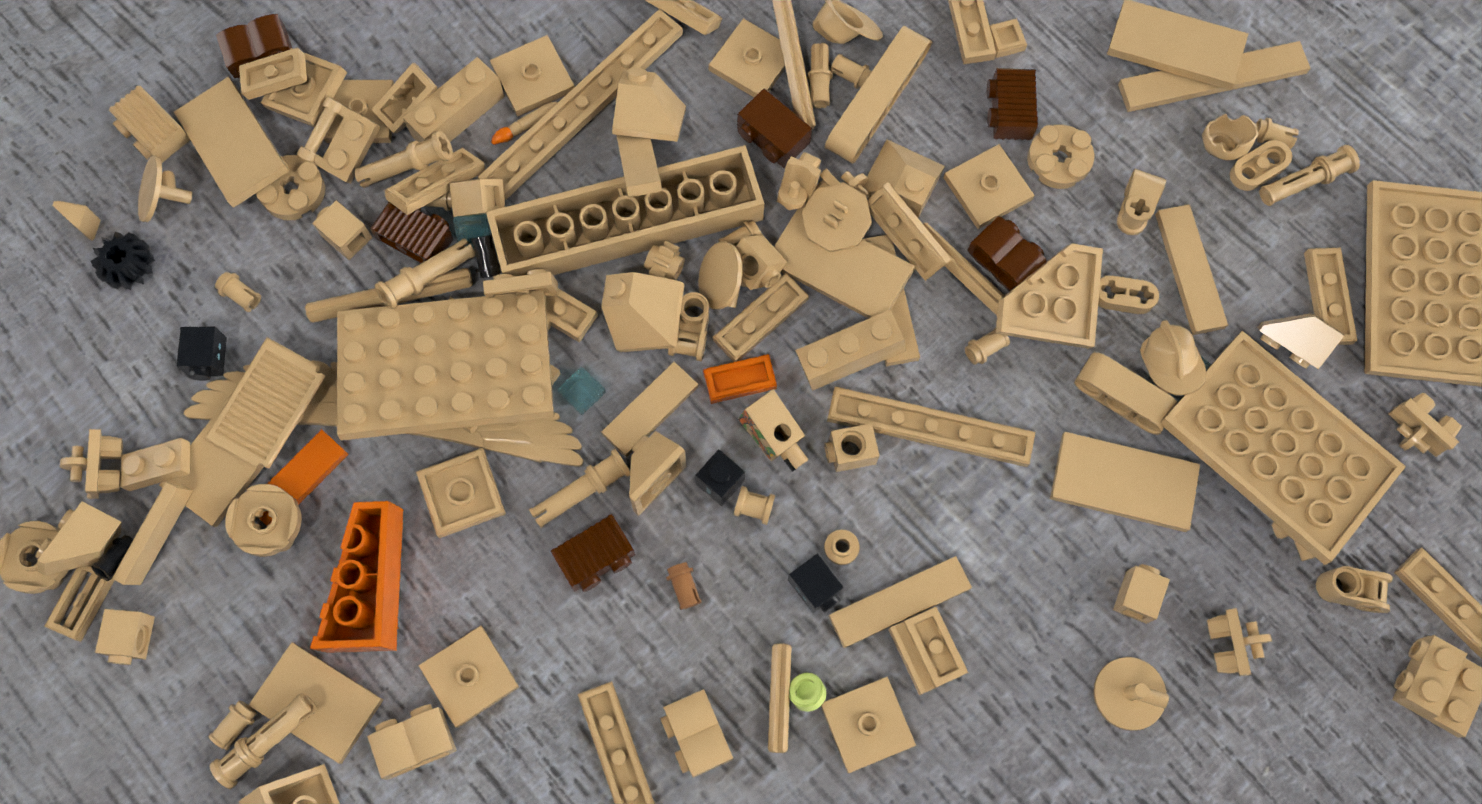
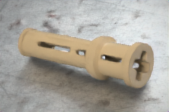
(416, 156)
(1322, 171)
(412, 280)
(595, 479)
(251, 751)

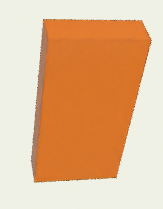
(739, 379)

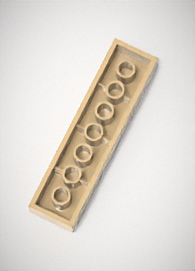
(606, 224)

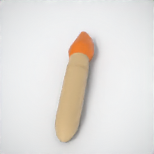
(507, 133)

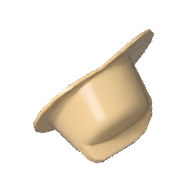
(842, 23)
(1173, 360)

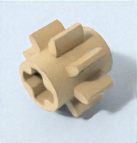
(664, 261)

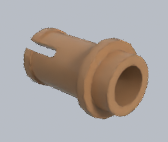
(684, 585)

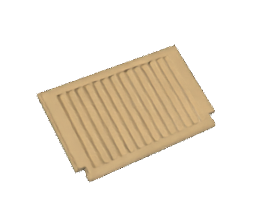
(265, 405)

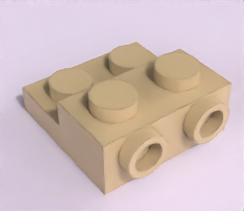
(1440, 685)

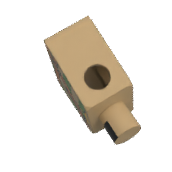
(771, 416)

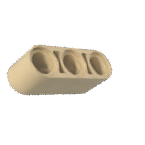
(1125, 392)

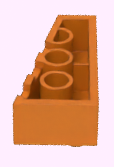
(365, 584)

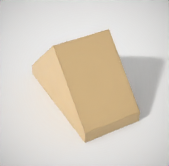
(404, 96)

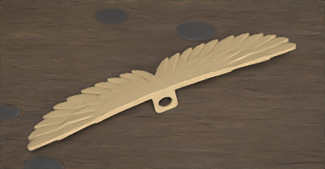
(529, 439)

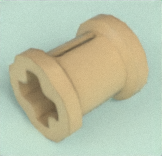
(754, 505)

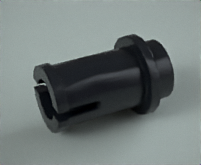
(485, 256)
(109, 562)

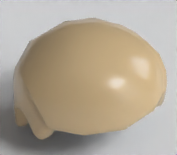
(1229, 138)

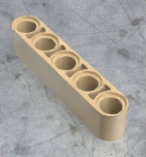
(878, 94)

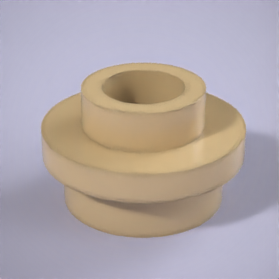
(838, 557)

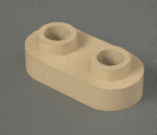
(1259, 167)

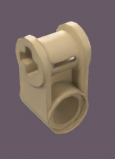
(1139, 201)
(692, 330)
(1360, 590)

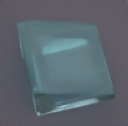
(471, 227)

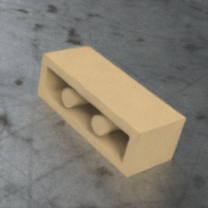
(456, 103)
(851, 349)

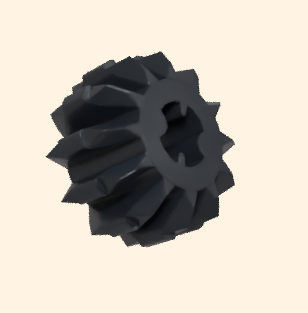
(122, 260)

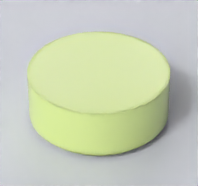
(807, 692)

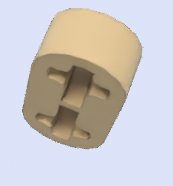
(1125, 295)

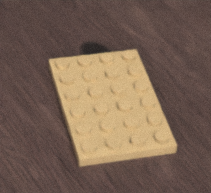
(1423, 283)
(443, 365)
(1284, 447)

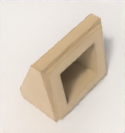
(80, 217)

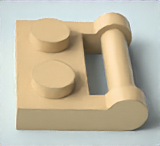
(348, 144)

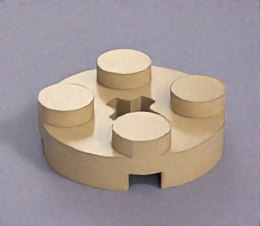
(1068, 140)
(300, 200)
(250, 505)
(14, 567)

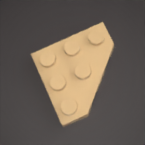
(1056, 300)

